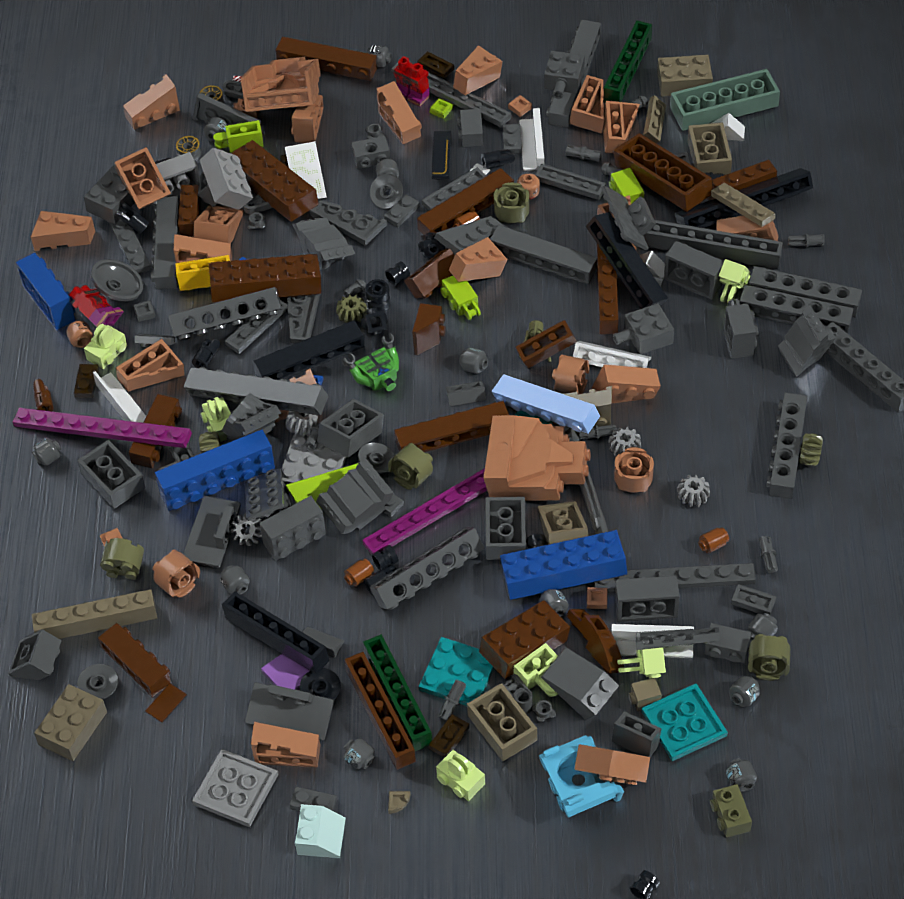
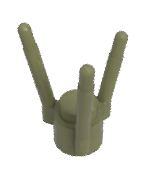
(535, 328)

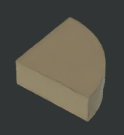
(398, 800)

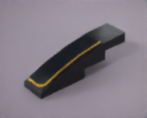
(441, 155)

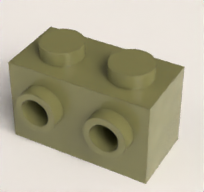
(731, 811)

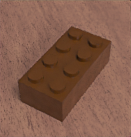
(522, 636)

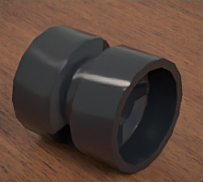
(378, 295)

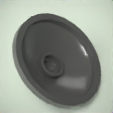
(116, 280)

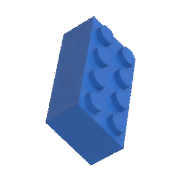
(46, 291)

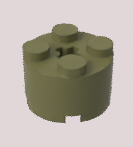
(511, 203)
(411, 466)
(122, 558)
(769, 657)

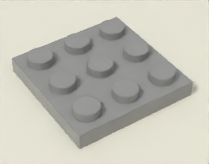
(306, 463)
(235, 787)

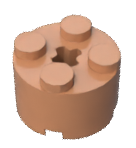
(570, 374)
(633, 470)
(176, 574)

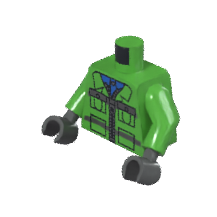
(377, 368)

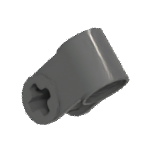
(519, 692)

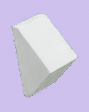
(733, 128)
(654, 264)

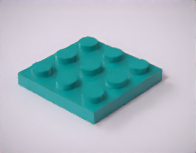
(456, 662)
(685, 722)

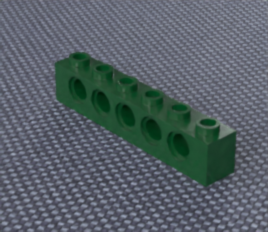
(628, 62)
(397, 692)

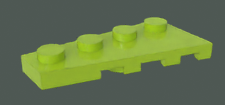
(315, 485)

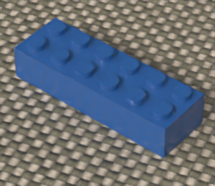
(215, 470)
(563, 564)

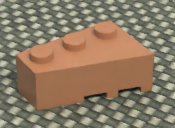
(589, 105)

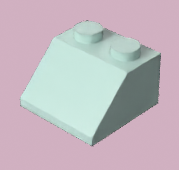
(319, 832)

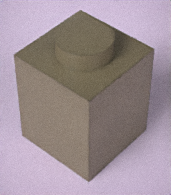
(644, 693)

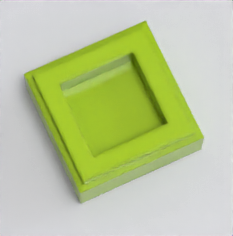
(441, 108)

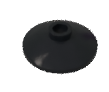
(323, 679)

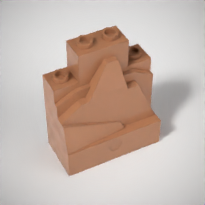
(281, 84)
(532, 459)

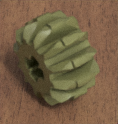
(351, 308)
(209, 441)
(810, 449)

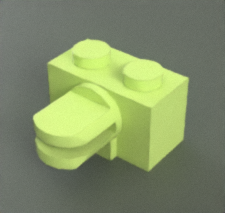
(734, 277)
(105, 346)
(215, 415)
(649, 662)
(534, 666)
(460, 775)

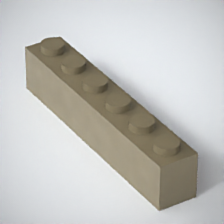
(96, 615)

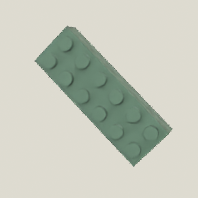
(733, 95)

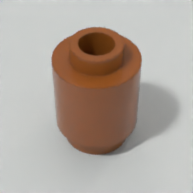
(466, 218)
(713, 540)
(358, 572)

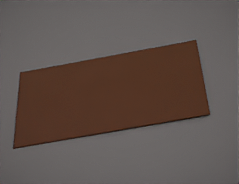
(165, 702)

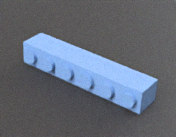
(546, 404)

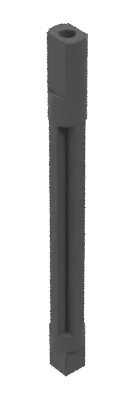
(590, 496)

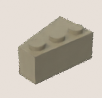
(601, 400)

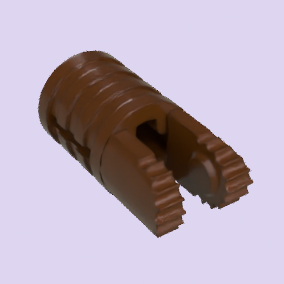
(42, 396)

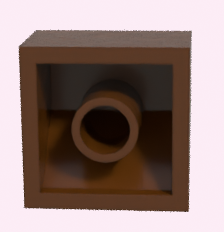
(428, 327)

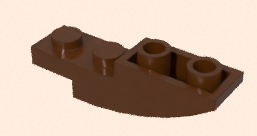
(600, 639)

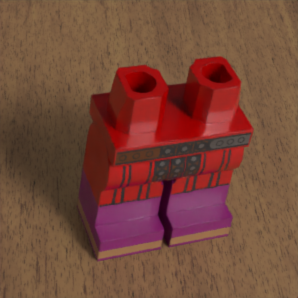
(412, 81)
(95, 306)

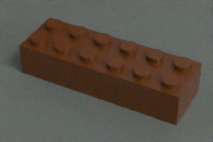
(663, 172)
(276, 182)
(288, 274)

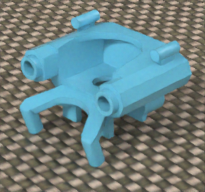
(574, 798)

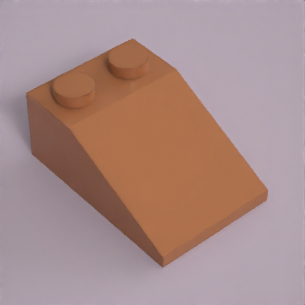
(142, 178)
(218, 223)

